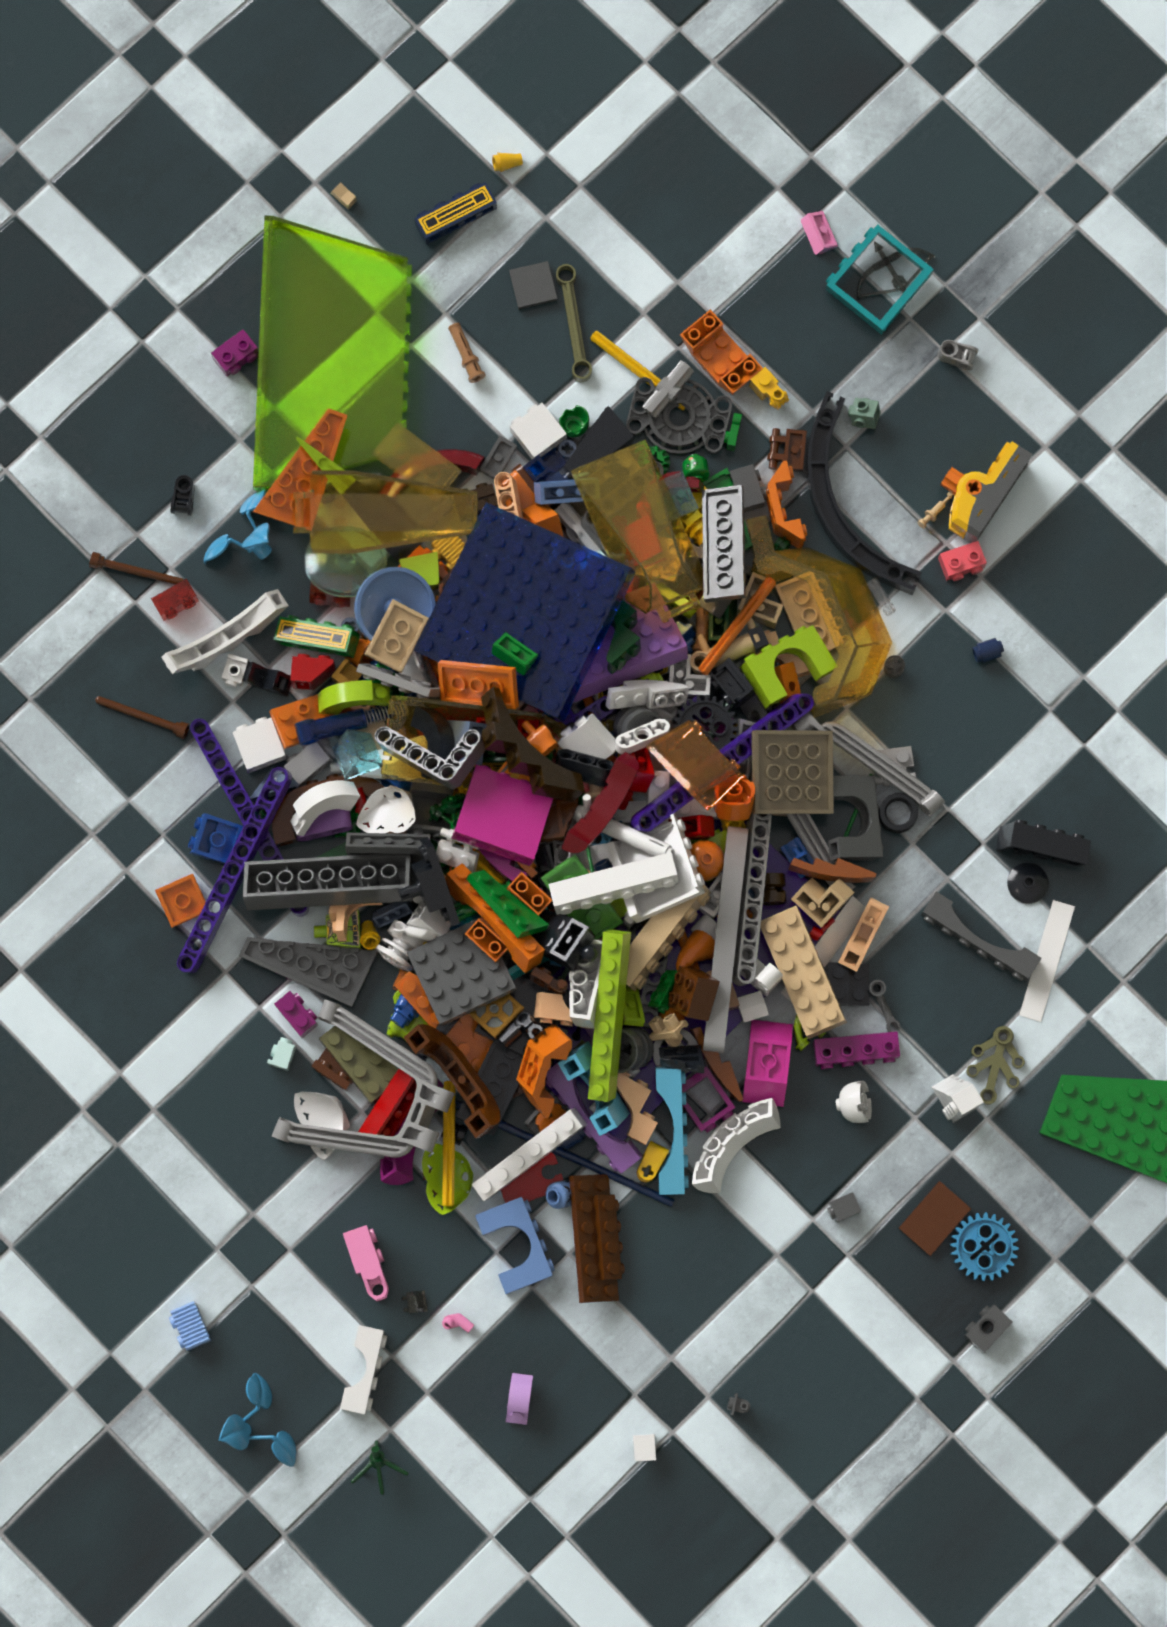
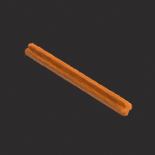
(737, 625)

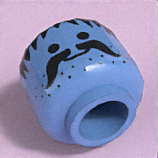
(559, 1194)

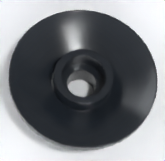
(1020, 890)

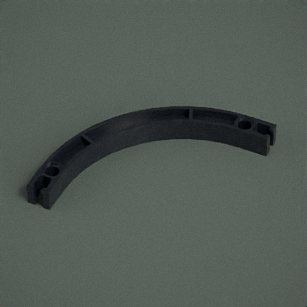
(830, 515)

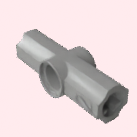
(668, 389)

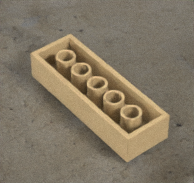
(657, 938)
(802, 972)

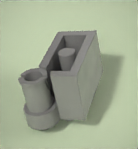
(310, 761)

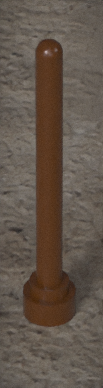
(99, 561)
(180, 729)

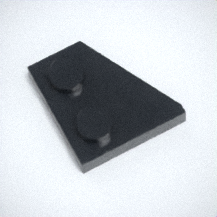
(683, 1058)

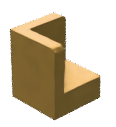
(346, 672)

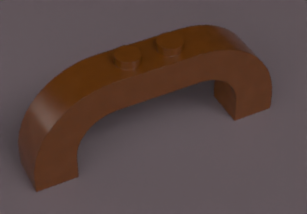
(281, 825)
(433, 1043)

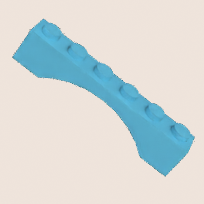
(671, 1173)

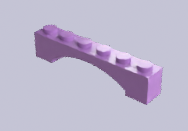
(621, 1153)

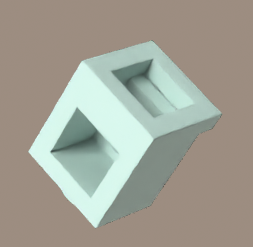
(282, 1054)

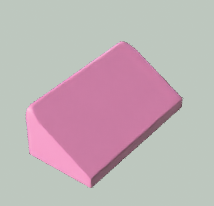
(819, 232)

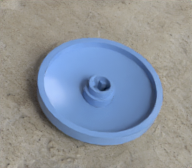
(390, 584)

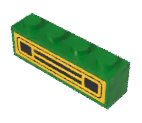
(317, 636)

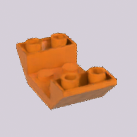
(719, 353)
(792, 529)
(486, 937)
(536, 1064)

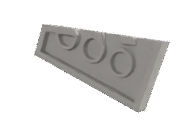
(404, 682)

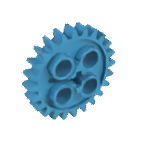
(971, 1232)

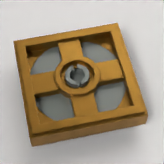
(497, 1015)

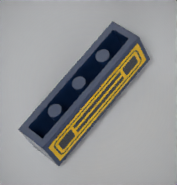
(455, 213)

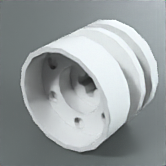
(397, 949)

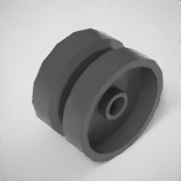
(631, 718)

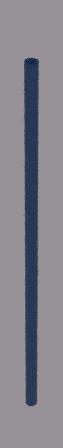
(587, 1164)

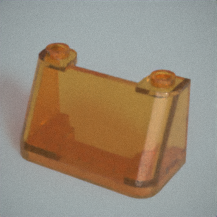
(696, 763)

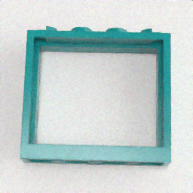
(879, 325)

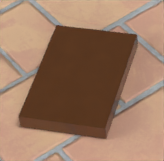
(934, 1218)

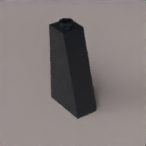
(603, 438)

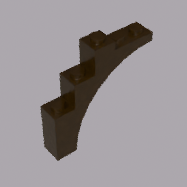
(522, 758)

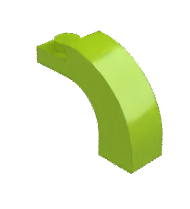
(353, 693)

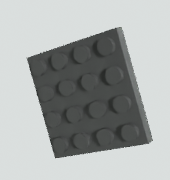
(459, 975)

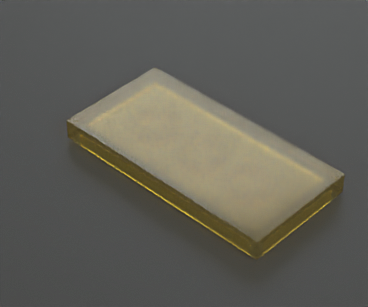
(414, 458)

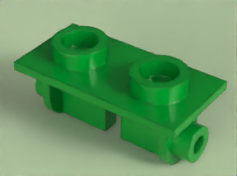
(660, 996)

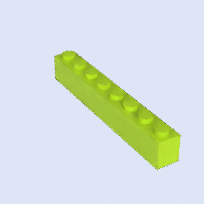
(609, 1015)

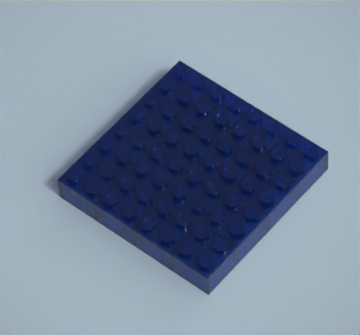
(536, 590)

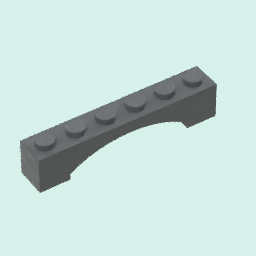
(1019, 962)

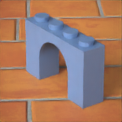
(516, 1214)

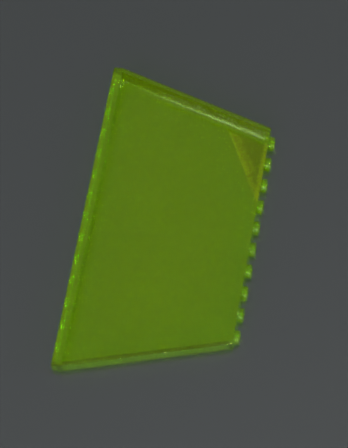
(328, 341)

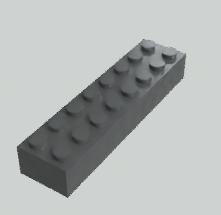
(326, 881)

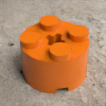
(737, 802)

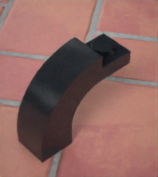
(436, 731)

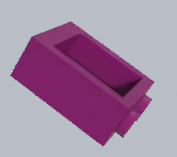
(724, 1114)

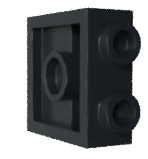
(849, 985)

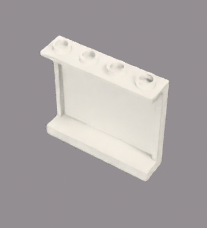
(690, 883)

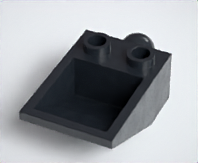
(566, 940)

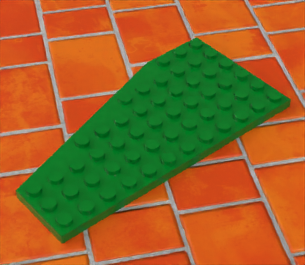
(1112, 1120)

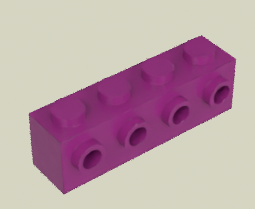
(856, 1049)

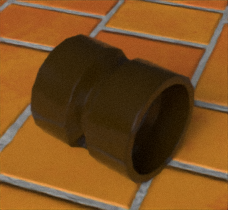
(774, 890)

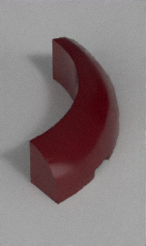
(465, 460)
(604, 805)

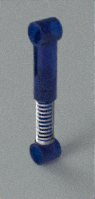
(313, 730)

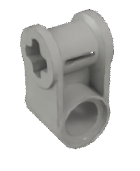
(959, 354)

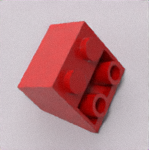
(310, 672)

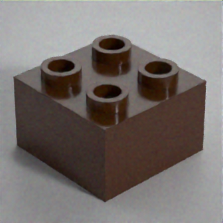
(693, 993)

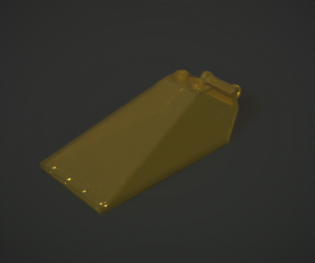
(641, 529)

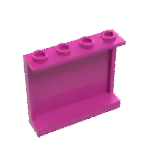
(502, 815)

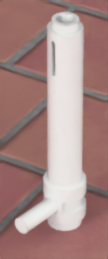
(627, 834)

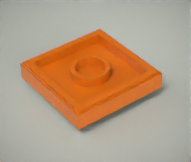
(181, 900)

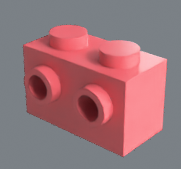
(962, 561)

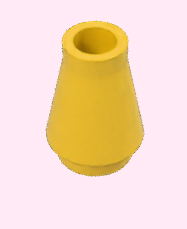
(505, 161)
(369, 936)

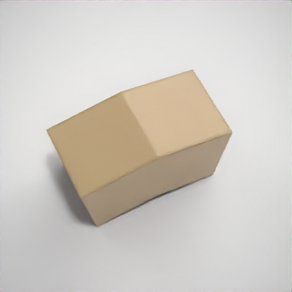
(344, 196)

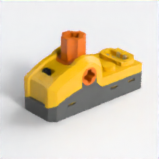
(980, 494)

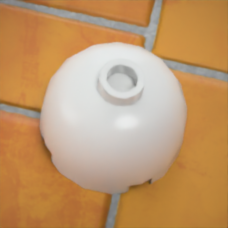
(854, 1102)

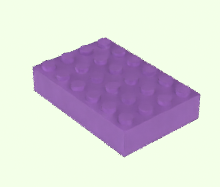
(660, 648)

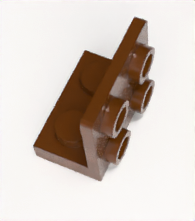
(330, 1069)

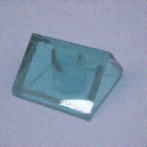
(356, 753)

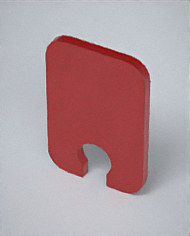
(531, 1183)

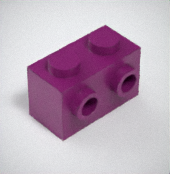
(235, 353)
(297, 1016)

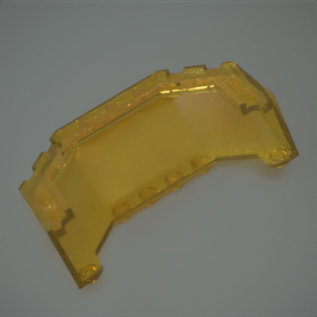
(848, 615)

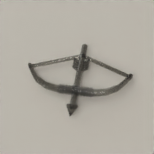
(898, 280)

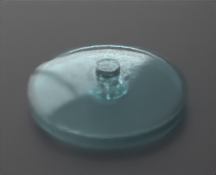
(343, 573)

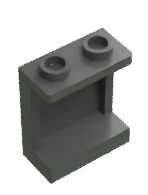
(424, 797)

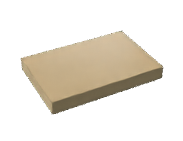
(396, 636)

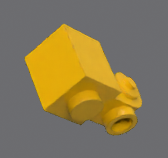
(766, 385)

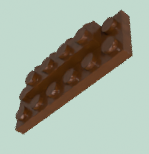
(596, 1238)

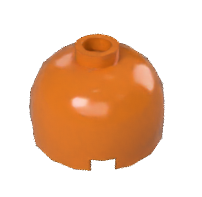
(709, 858)

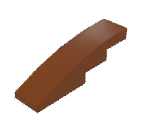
(826, 871)
(721, 1070)

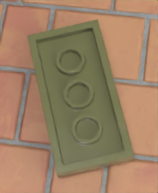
(362, 1065)

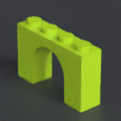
(805, 645)

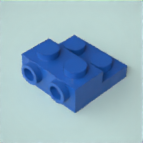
(214, 838)

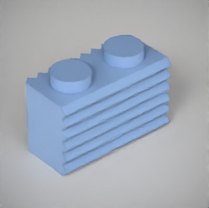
(190, 1326)

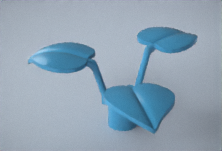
(254, 543)
(237, 1432)

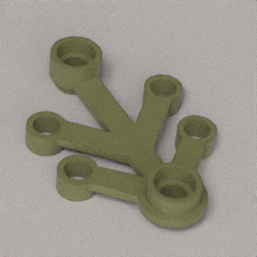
(996, 1061)

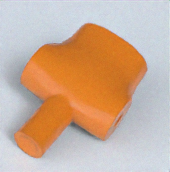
(540, 738)

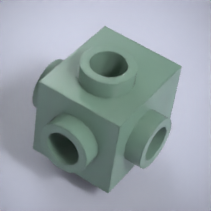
(864, 413)

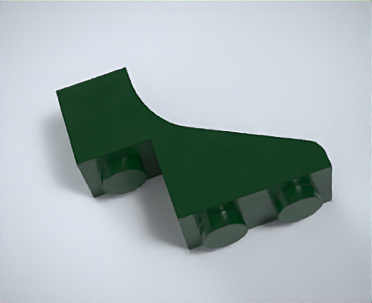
(624, 641)

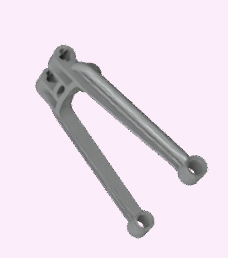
(927, 799)
(426, 1099)

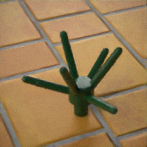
(377, 1461)

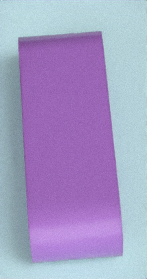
(328, 824)

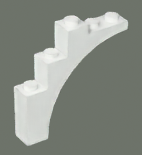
(228, 636)

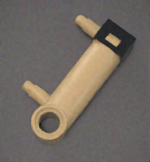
(741, 646)

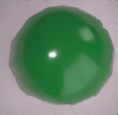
(575, 421)

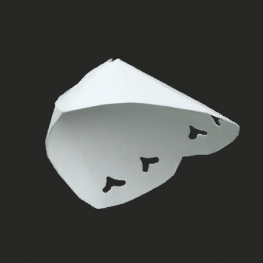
(387, 811)
(323, 1112)

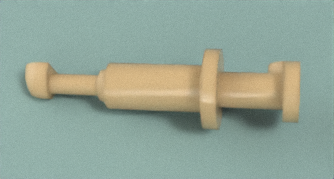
(931, 514)

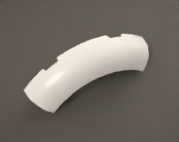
(729, 1139)

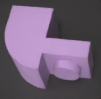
(519, 1398)

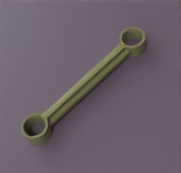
(573, 322)

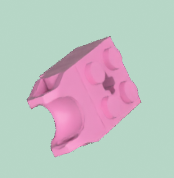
(367, 1259)

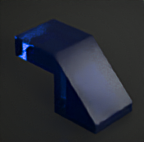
(542, 466)

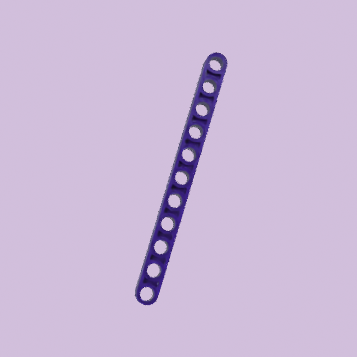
(744, 740)
(235, 790)
(226, 877)

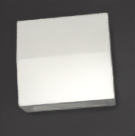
(752, 1006)

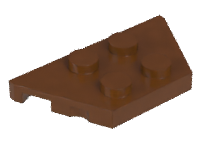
(558, 820)

